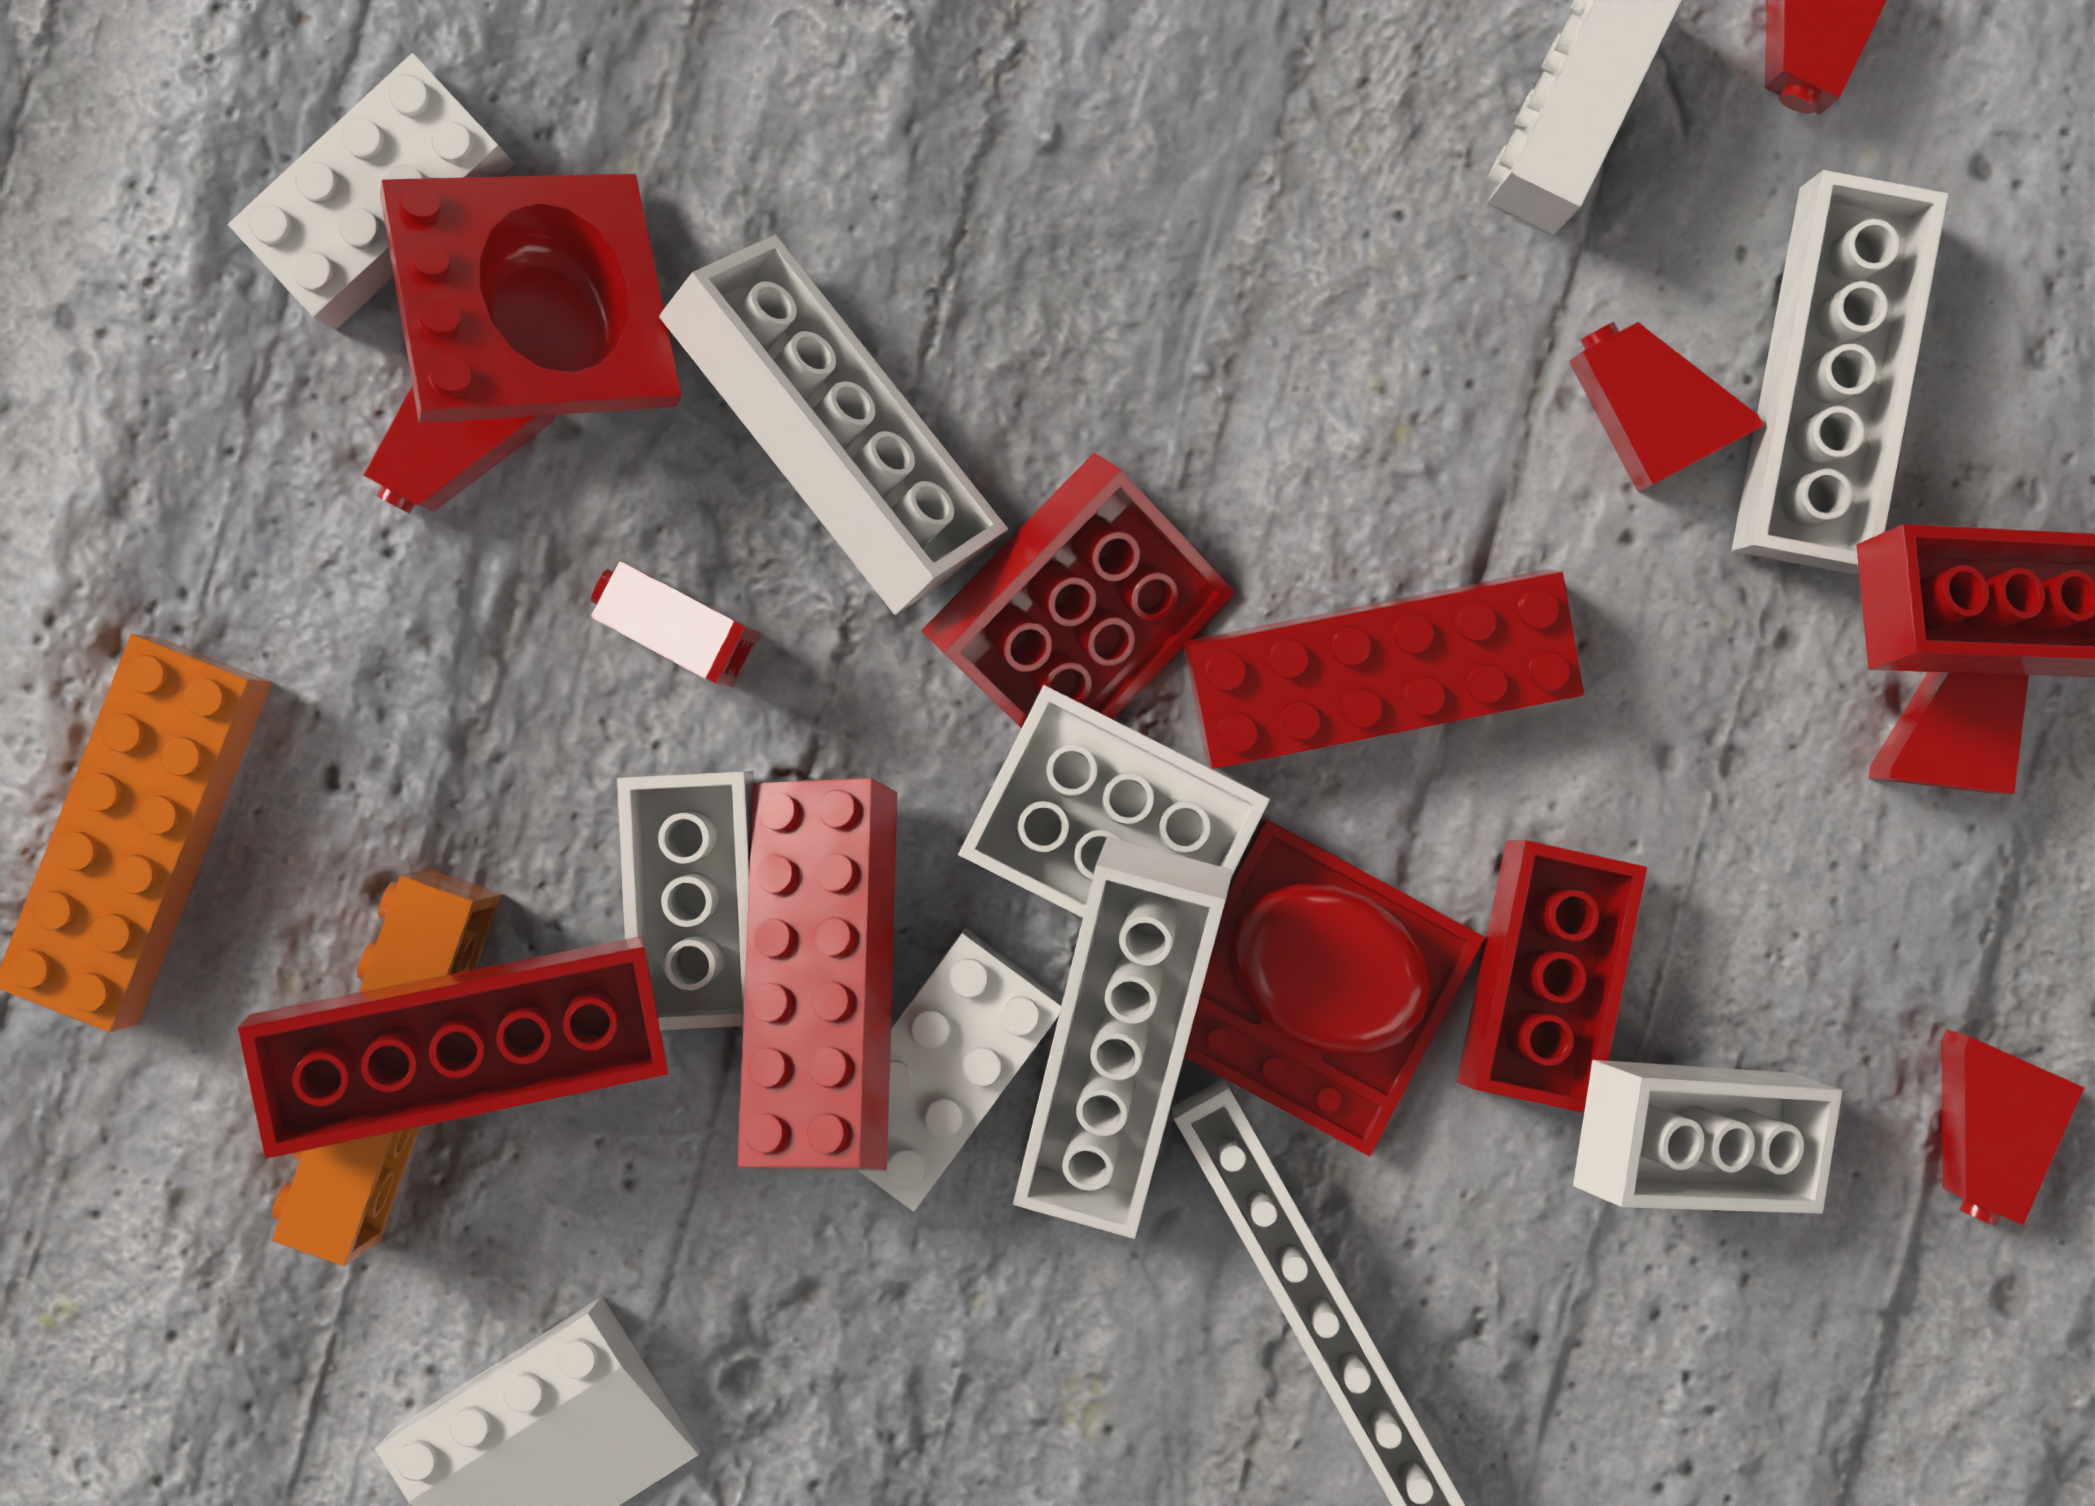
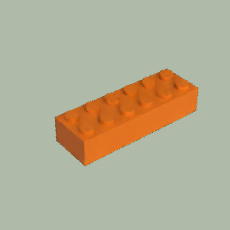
(132, 833)
(349, 1188)

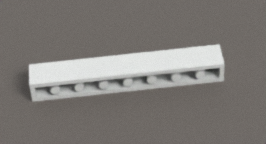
(1312, 1299)

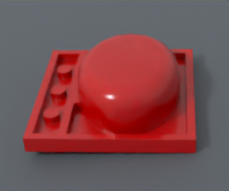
(528, 296)
(1324, 987)

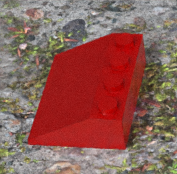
(1080, 599)

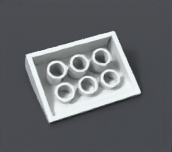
(1092, 778)
(545, 1427)

